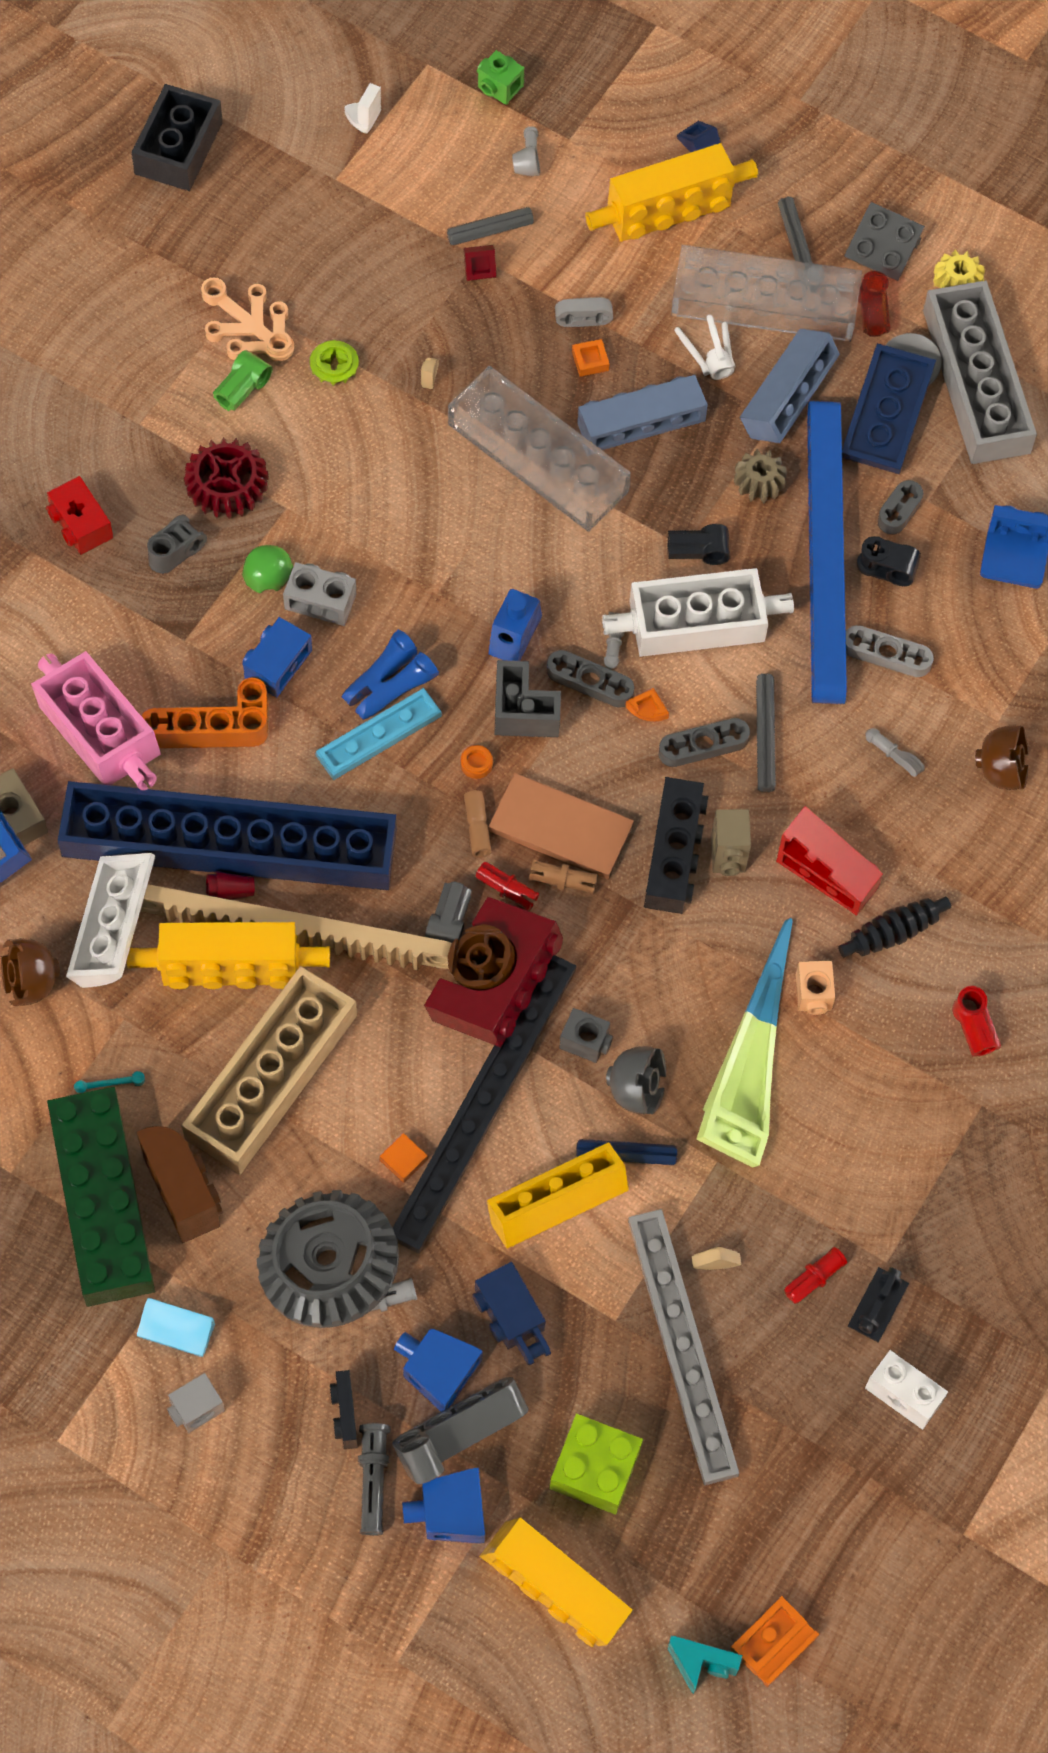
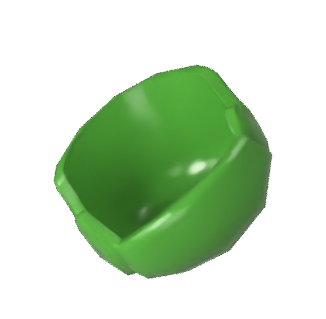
(267, 568)

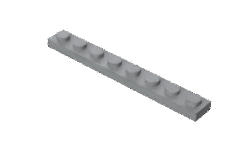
(683, 1347)

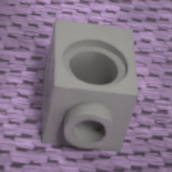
(195, 1403)

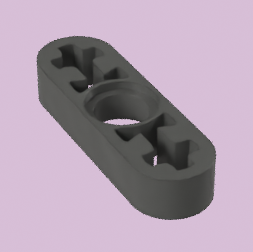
(585, 666)
(728, 744)

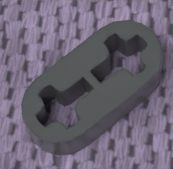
(894, 503)

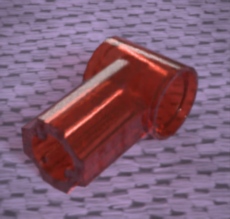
(874, 304)

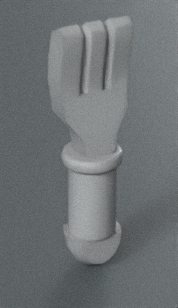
(613, 646)
(905, 759)

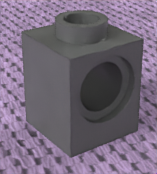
(583, 1022)

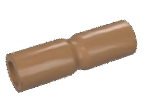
(477, 824)

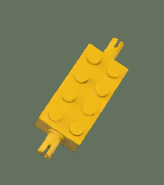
(671, 192)
(228, 954)

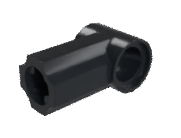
(708, 544)

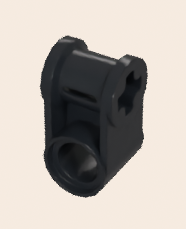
(890, 561)

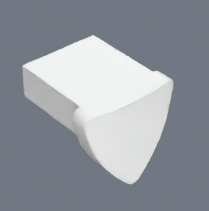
(365, 112)

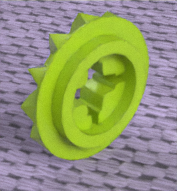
(322, 357)

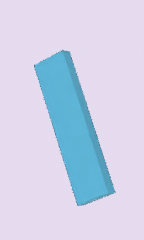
(378, 733)

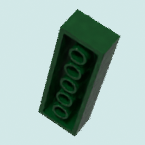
(100, 1197)

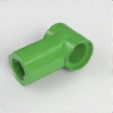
(246, 375)

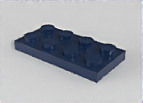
(888, 408)

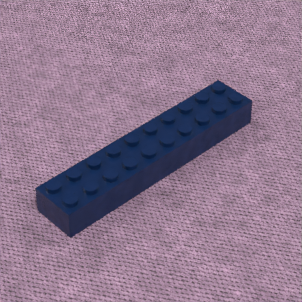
(229, 835)

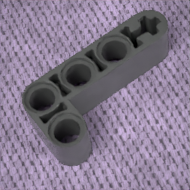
(458, 1428)

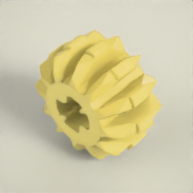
(957, 270)

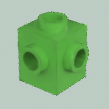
(500, 77)

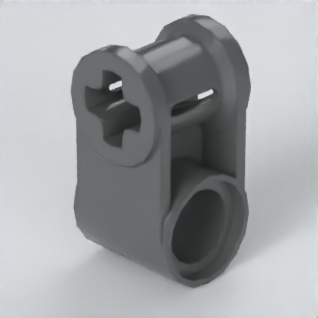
(179, 542)

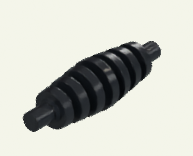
(894, 927)

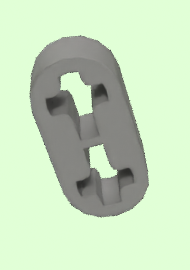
(584, 312)

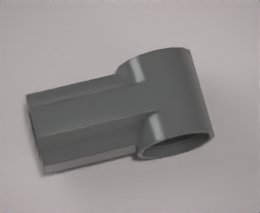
(450, 912)

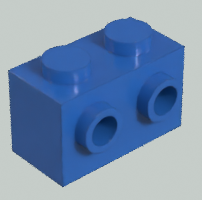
(277, 655)

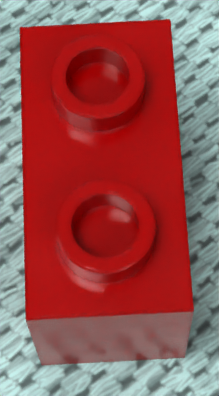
(79, 515)

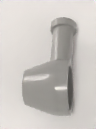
(527, 160)

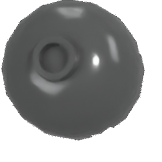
(636, 1079)

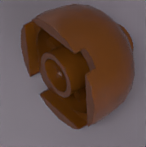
(1004, 757)
(482, 958)
(28, 971)

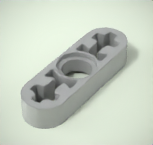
(911, 648)

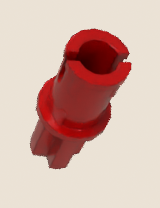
(506, 885)
(815, 1275)

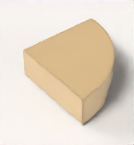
(429, 372)
(716, 1259)

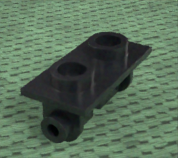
(878, 1303)

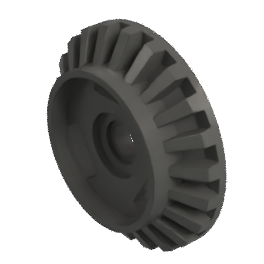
(335, 1293)

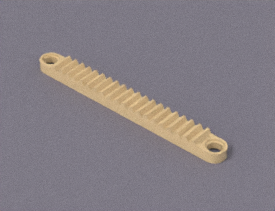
(309, 928)

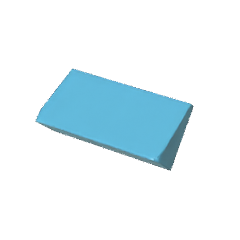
(175, 1327)

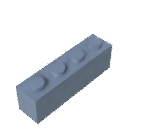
(789, 385)
(643, 413)

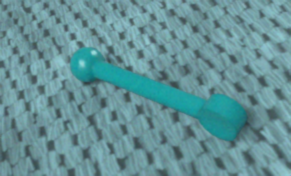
(137, 1079)

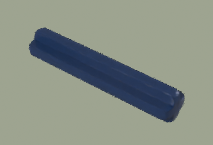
(634, 1152)

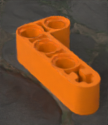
(206, 718)

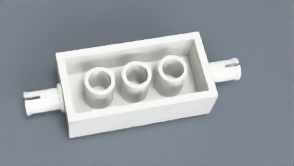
(698, 612)

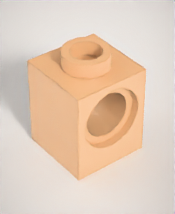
(819, 974)

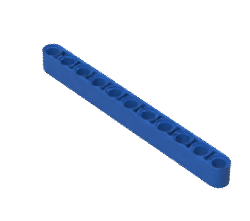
(826, 553)

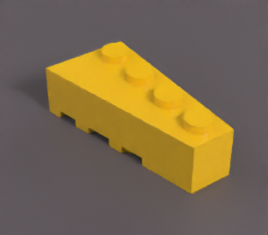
(556, 1582)

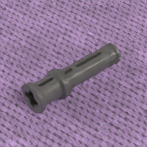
(373, 1462)

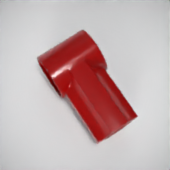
(976, 1023)

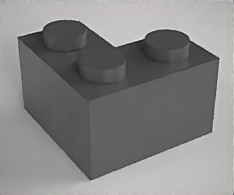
(524, 710)

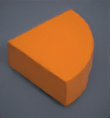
(648, 706)

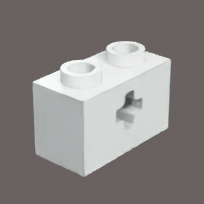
(906, 1389)

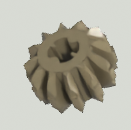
(760, 476)

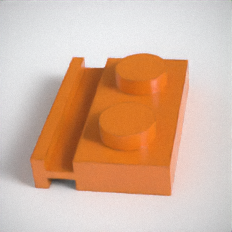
(774, 1641)

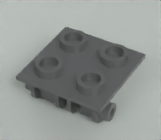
(884, 241)

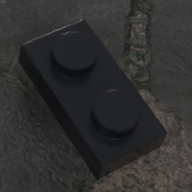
(345, 1424)

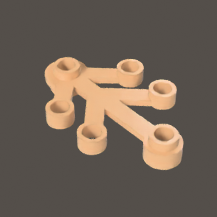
(248, 324)

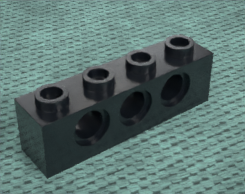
(661, 891)

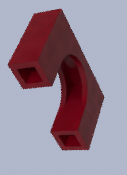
(494, 1012)

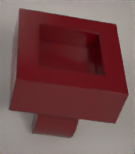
(480, 262)

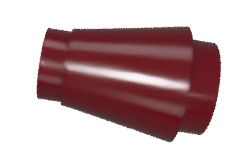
(229, 885)

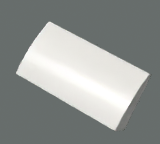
(110, 919)

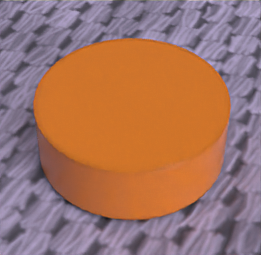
(476, 761)

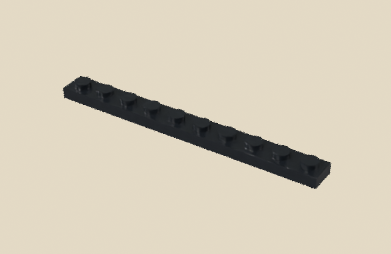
(479, 1111)

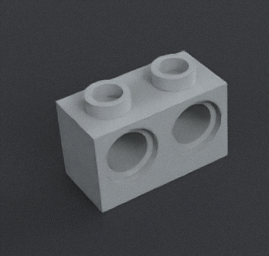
(317, 600)

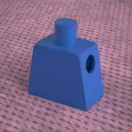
(516, 618)
(438, 1365)
(450, 1508)

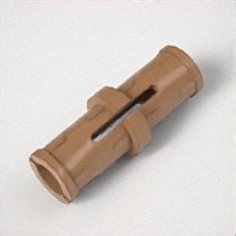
(563, 877)

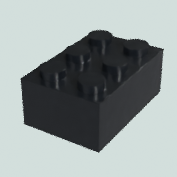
(177, 137)

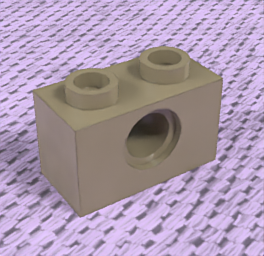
(27, 820)
(730, 841)

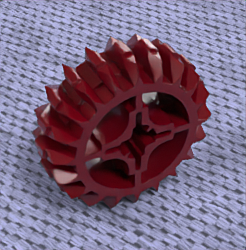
(224, 489)

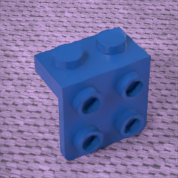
(1016, 547)

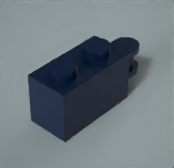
(512, 1311)

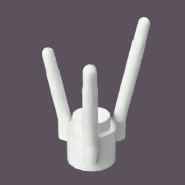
(719, 360)

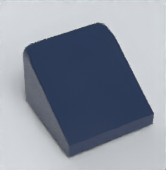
(699, 136)

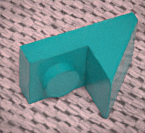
(691, 1655)

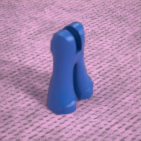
(397, 654)

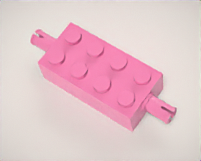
(96, 720)

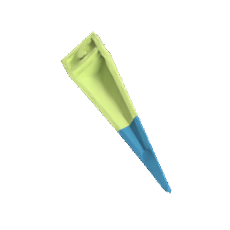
(740, 1098)

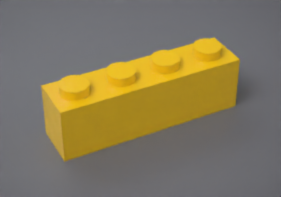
(557, 1195)

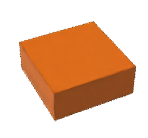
(590, 357)
(403, 1158)

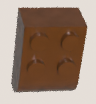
(180, 1182)

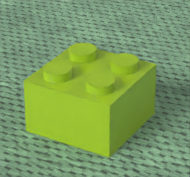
(596, 1464)

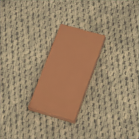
(561, 826)

